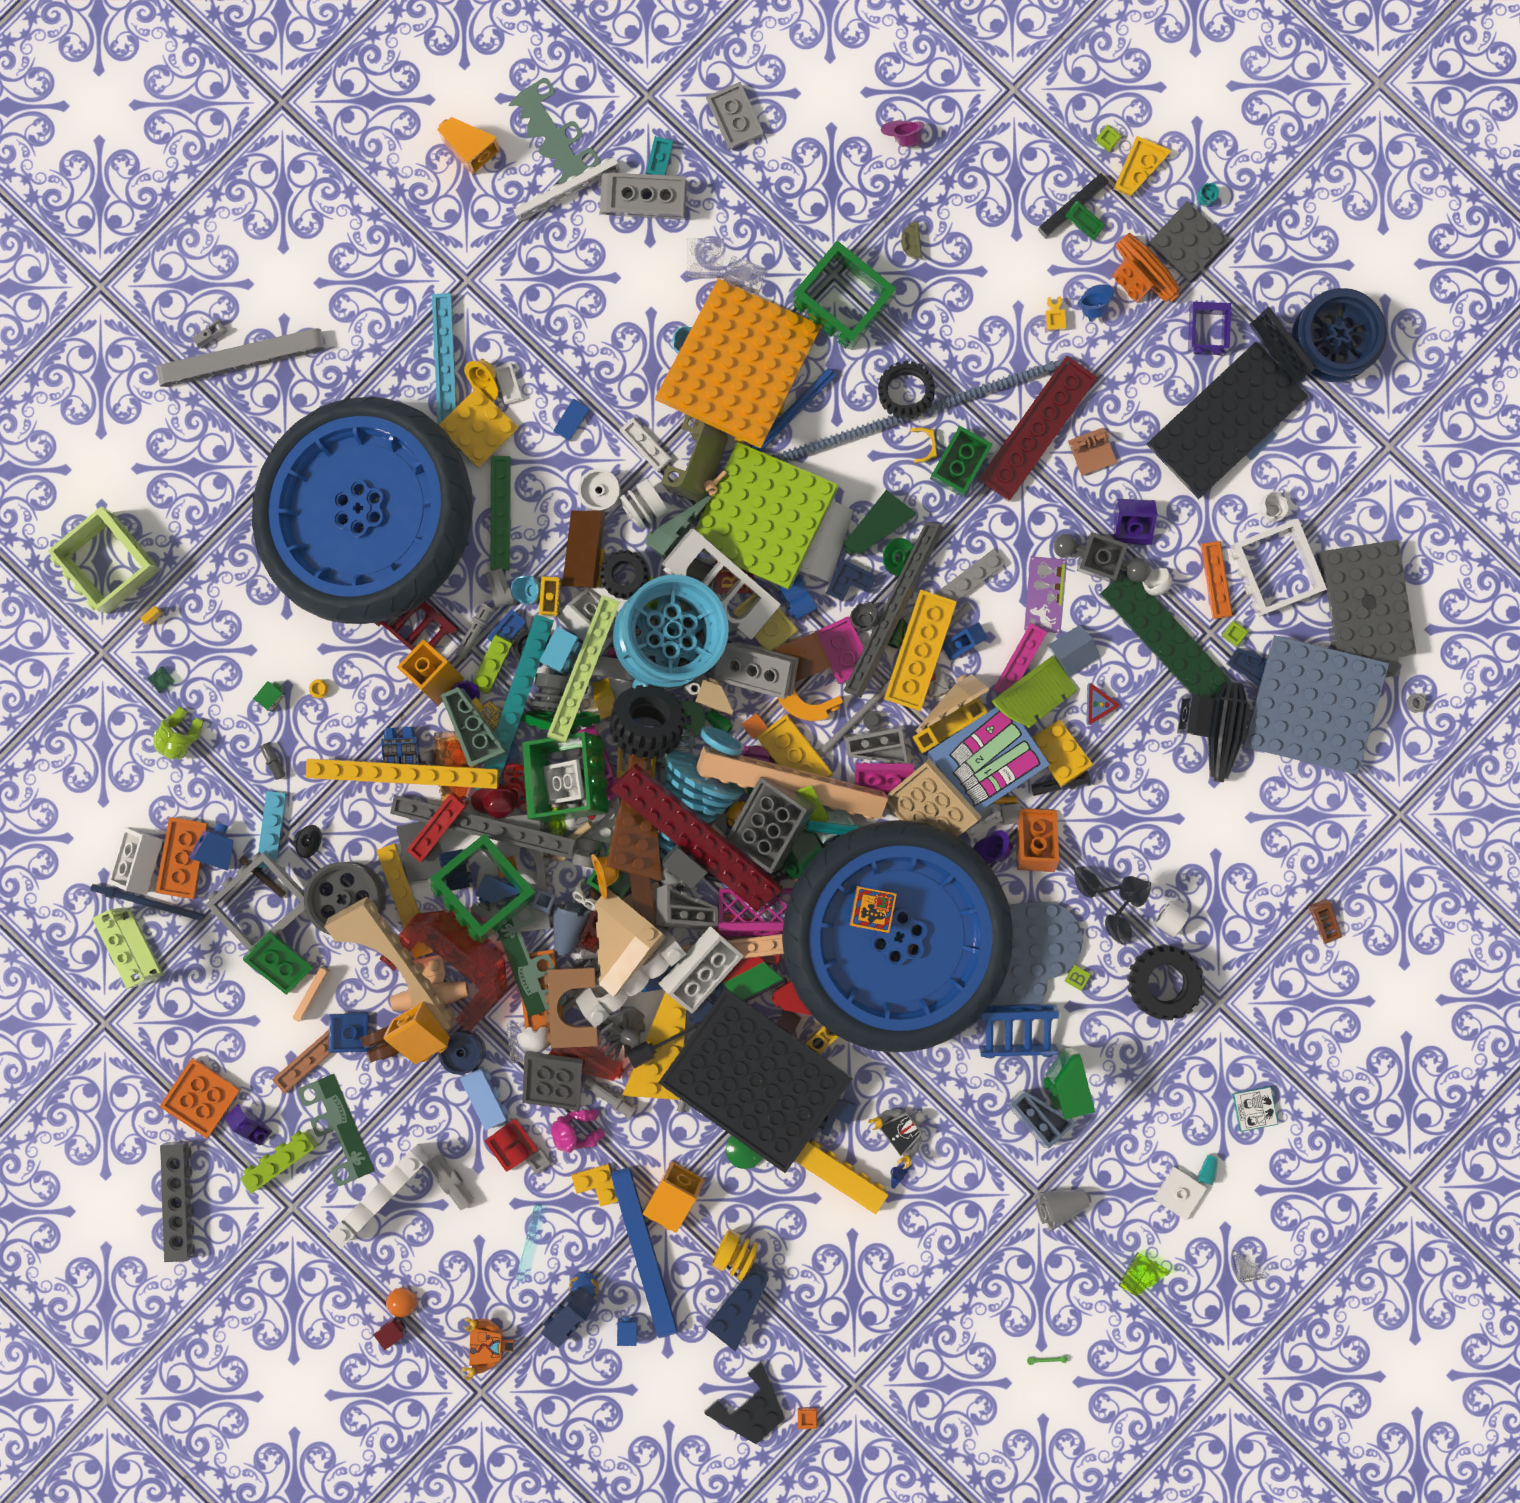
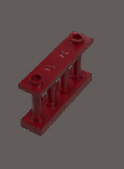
(430, 616)

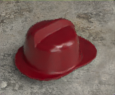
(495, 802)

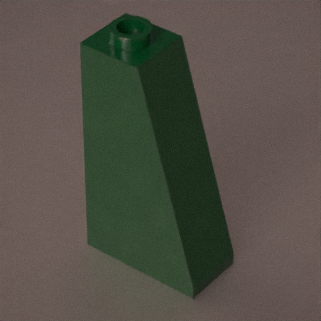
(881, 521)

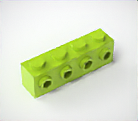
(275, 1164)

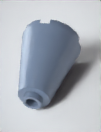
(568, 925)

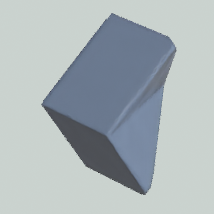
(543, 901)

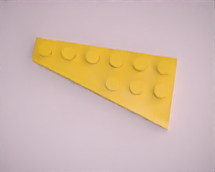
(644, 1079)

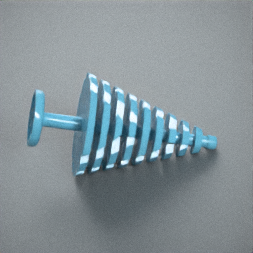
(700, 794)

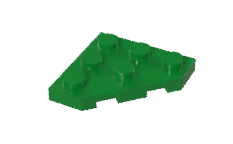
(544, 719)

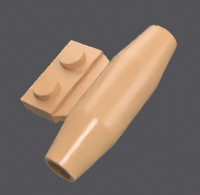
(435, 971)

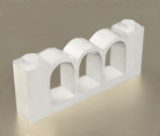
(756, 614)
(597, 1008)
(378, 1196)

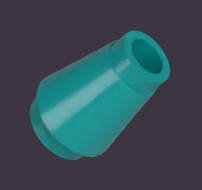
(1208, 1171)

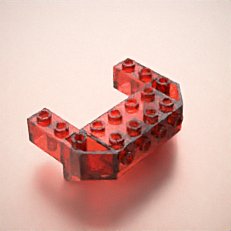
(474, 960)

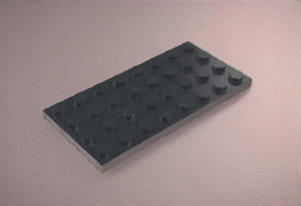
(1227, 420)

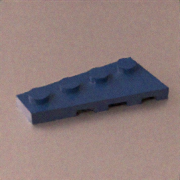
(1248, 665)

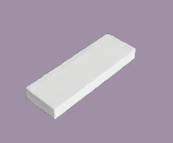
(645, 445)

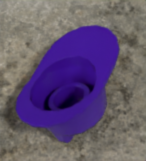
(994, 847)

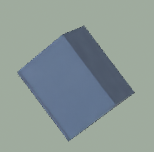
(1074, 650)

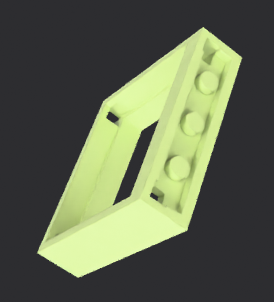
(127, 947)

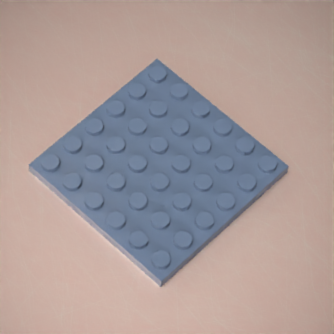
(1315, 704)

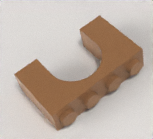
(561, 1032)

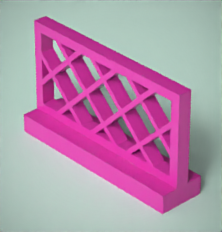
(752, 927)

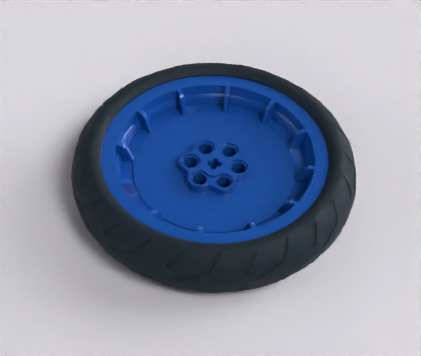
(421, 510)
(920, 995)

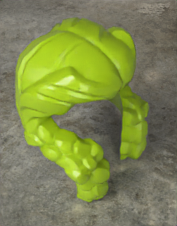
(173, 744)

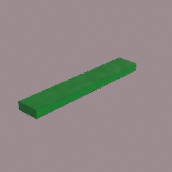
(500, 512)

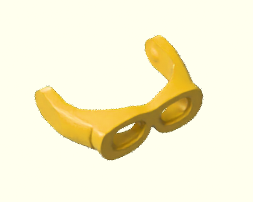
(930, 432)

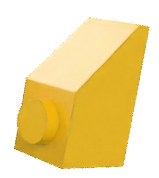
(604, 697)

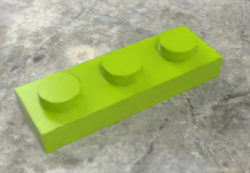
(492, 663)

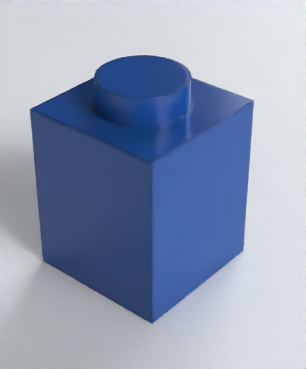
(627, 1331)

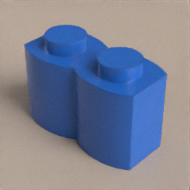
(798, 598)

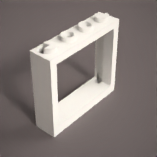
(1306, 557)

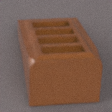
(1316, 915)

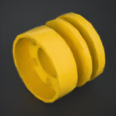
(735, 1254)

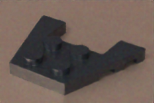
(756, 1415)

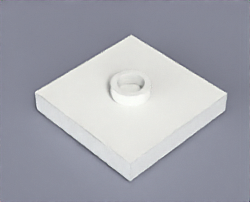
(1179, 1193)

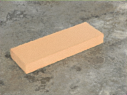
(311, 994)

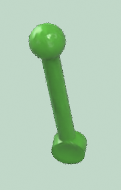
(1030, 1360)

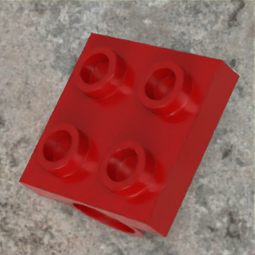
(511, 1144)

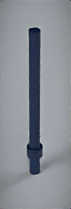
(111, 892)

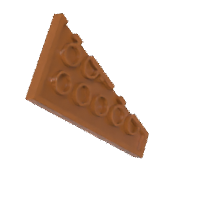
(634, 838)

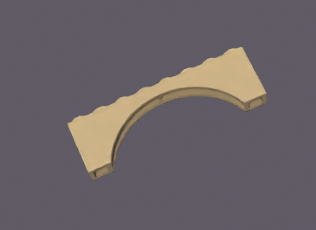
(365, 926)

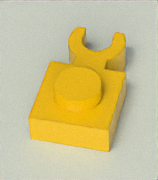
(1055, 317)

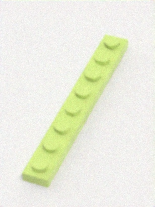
(583, 669)

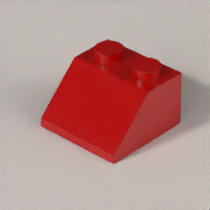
(787, 998)

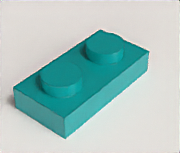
(659, 156)

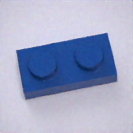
(508, 626)

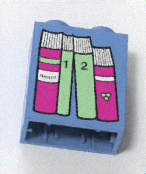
(988, 758)

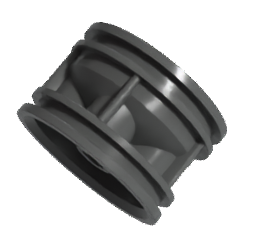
(365, 879)

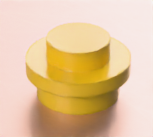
(318, 688)

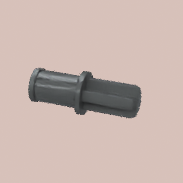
(272, 761)

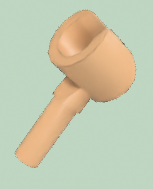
(710, 486)

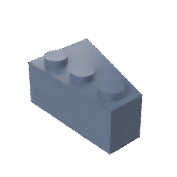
(1040, 1119)

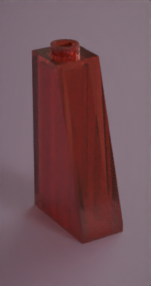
(594, 1061)

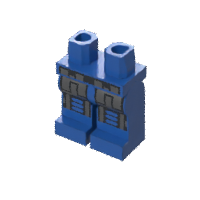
(400, 749)

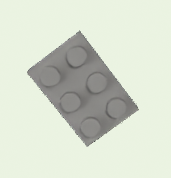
(734, 115)

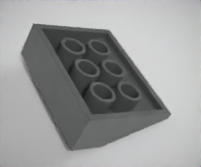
(770, 824)

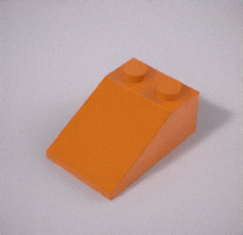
(1037, 840)

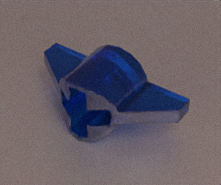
(897, 1174)

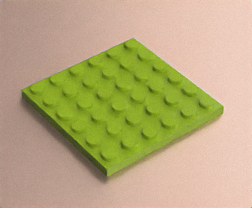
(766, 514)

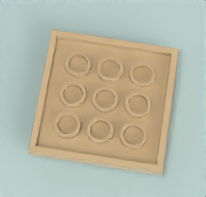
(932, 800)

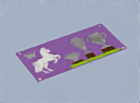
(1045, 593)

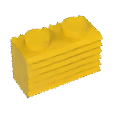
(550, 597)

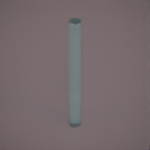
(528, 1242)

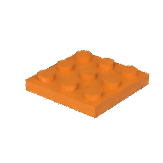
(200, 1098)

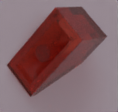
(589, 935)

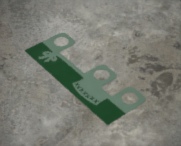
(524, 968)
(341, 1122)

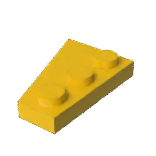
(1139, 165)

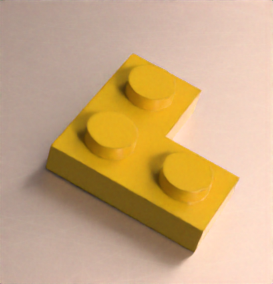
(598, 1179)

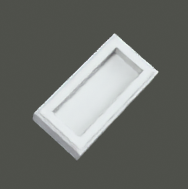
(508, 383)

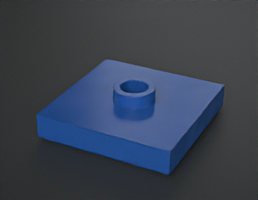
(346, 1031)

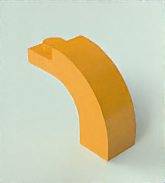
(808, 712)

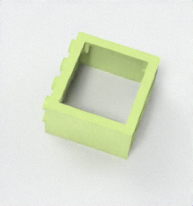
(82, 534)

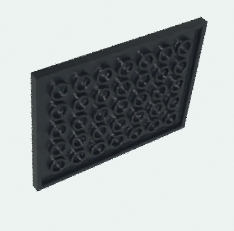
(755, 1080)

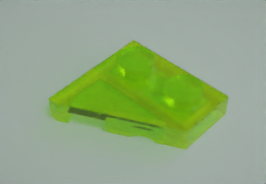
(1142, 1274)

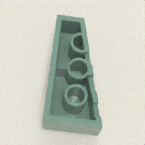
(473, 731)

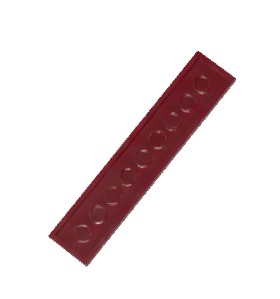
(696, 837)

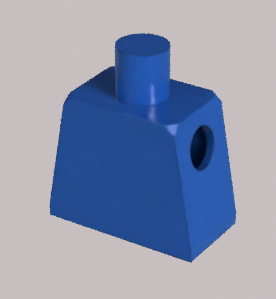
(214, 848)

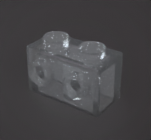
(745, 275)

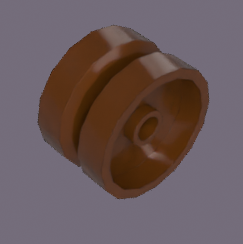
(383, 1049)

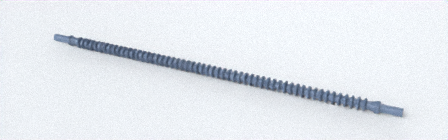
(1049, 367)

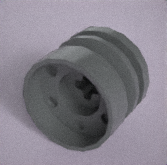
(552, 691)

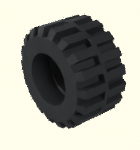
(617, 559)

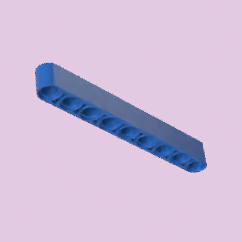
(644, 1252)

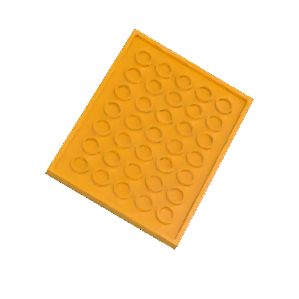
(738, 363)

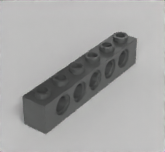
(172, 1250)

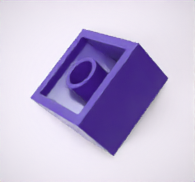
(1135, 521)

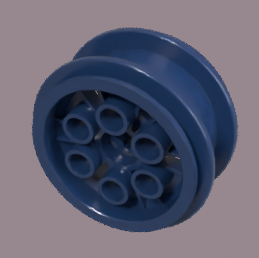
(1358, 311)

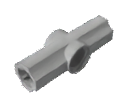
(450, 1182)

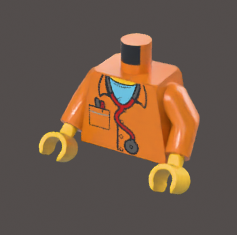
(485, 1346)

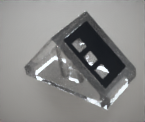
(1246, 1270)

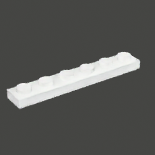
(560, 192)

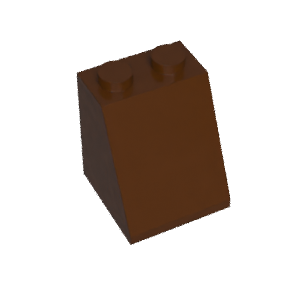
(810, 654)

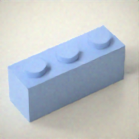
(484, 1098)

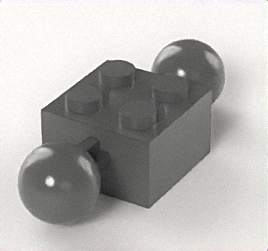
(1101, 557)

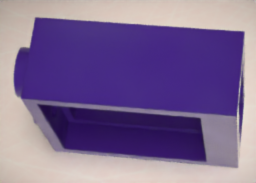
(1211, 308)

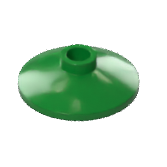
(902, 549)

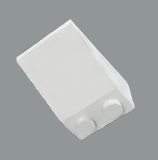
(564, 782)

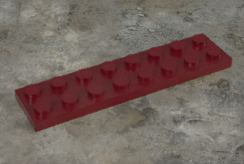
(1037, 428)

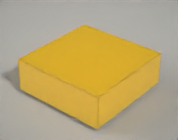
(151, 615)

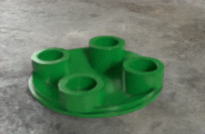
(741, 1155)

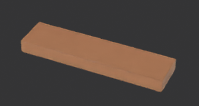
(303, 1064)

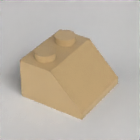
(713, 697)

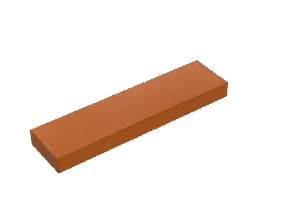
(1216, 580)

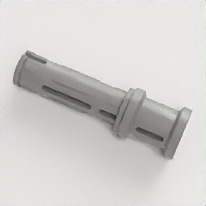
(479, 622)
(617, 1102)

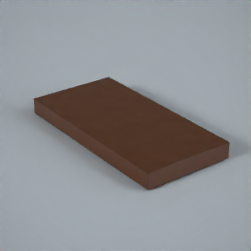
(583, 549)

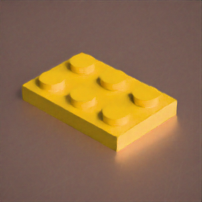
(1062, 753)

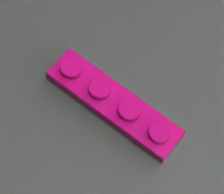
(1020, 658)

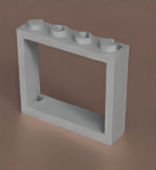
(242, 872)

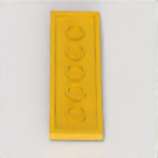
(920, 650)

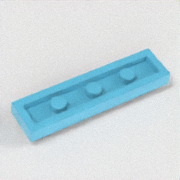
(272, 825)

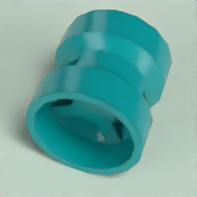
(1211, 191)

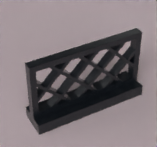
(1281, 345)

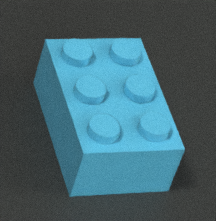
(561, 651)

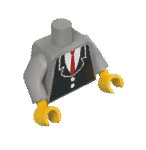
(901, 1132)

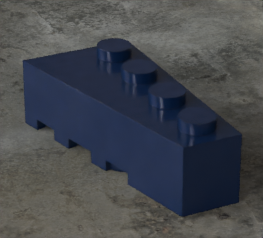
(737, 1308)

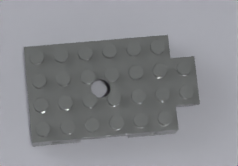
(1374, 571)

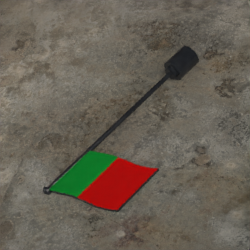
(747, 980)

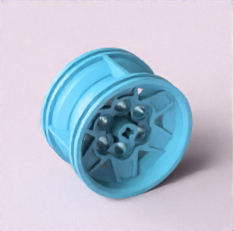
(706, 614)

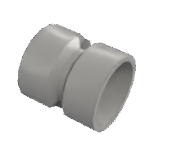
(585, 849)

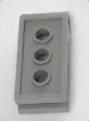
(616, 185)
(760, 680)

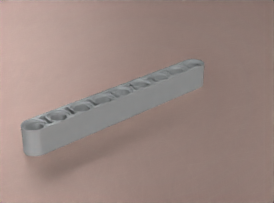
(240, 357)

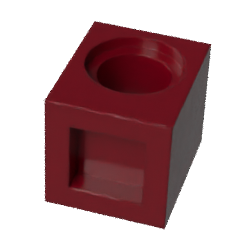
(390, 1333)

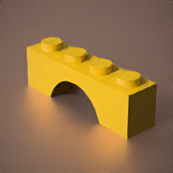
(949, 725)

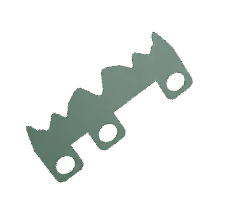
(556, 142)

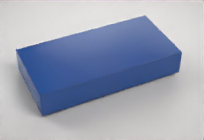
(571, 420)

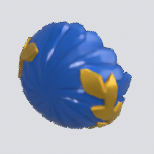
(586, 1282)

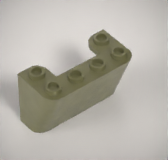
(702, 463)

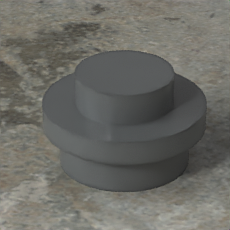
(872, 720)

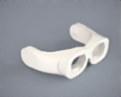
(578, 893)

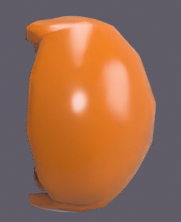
(401, 1302)

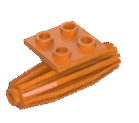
(1143, 271)

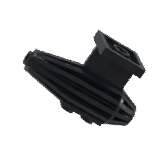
(1221, 721)

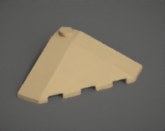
(959, 695)
(624, 942)

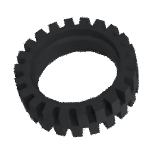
(904, 410)

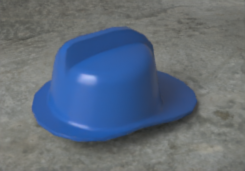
(1095, 301)

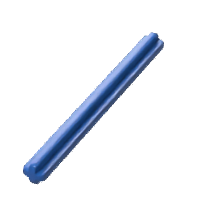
(826, 377)

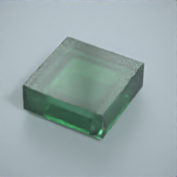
(161, 679)

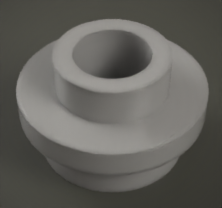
(1421, 700)

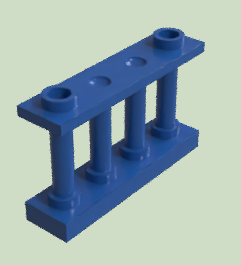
(1019, 1012)

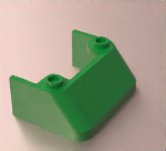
(1069, 1085)

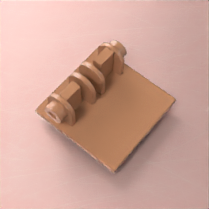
(1092, 451)

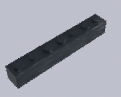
(1082, 196)

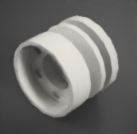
(643, 504)

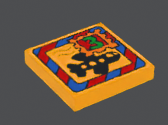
(873, 909)

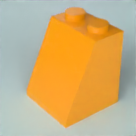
(468, 143)
(430, 671)
(417, 1034)
(673, 1197)

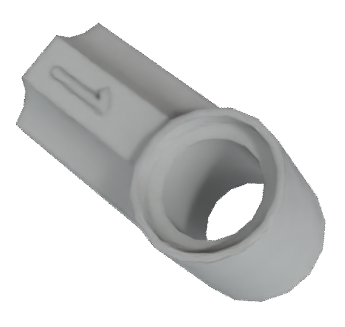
(500, 591)

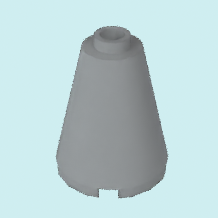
(1060, 1206)

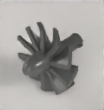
(623, 1030)

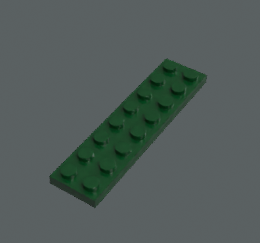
(1164, 637)

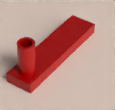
(437, 826)

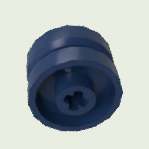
(473, 1056)

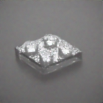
(705, 257)

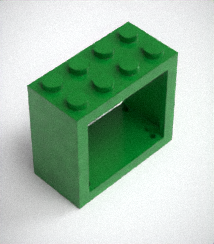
(830, 324)
(536, 756)
(482, 931)

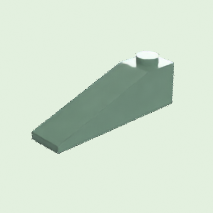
(670, 533)

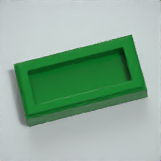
(1085, 220)

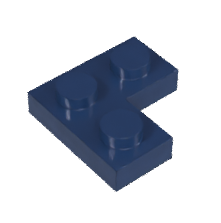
(848, 575)

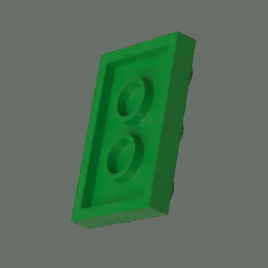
(277, 962)

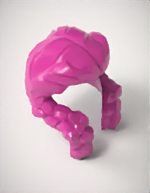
(565, 1136)

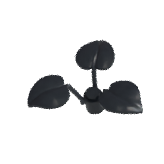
(1131, 889)

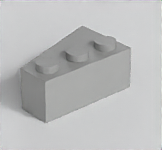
(879, 744)
(680, 910)

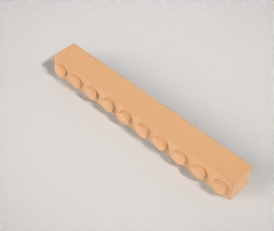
(831, 792)

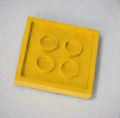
(478, 427)

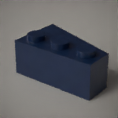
(568, 1316)

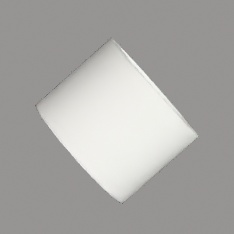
(1171, 918)

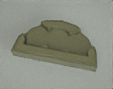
(911, 241)

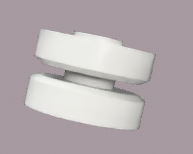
(593, 481)

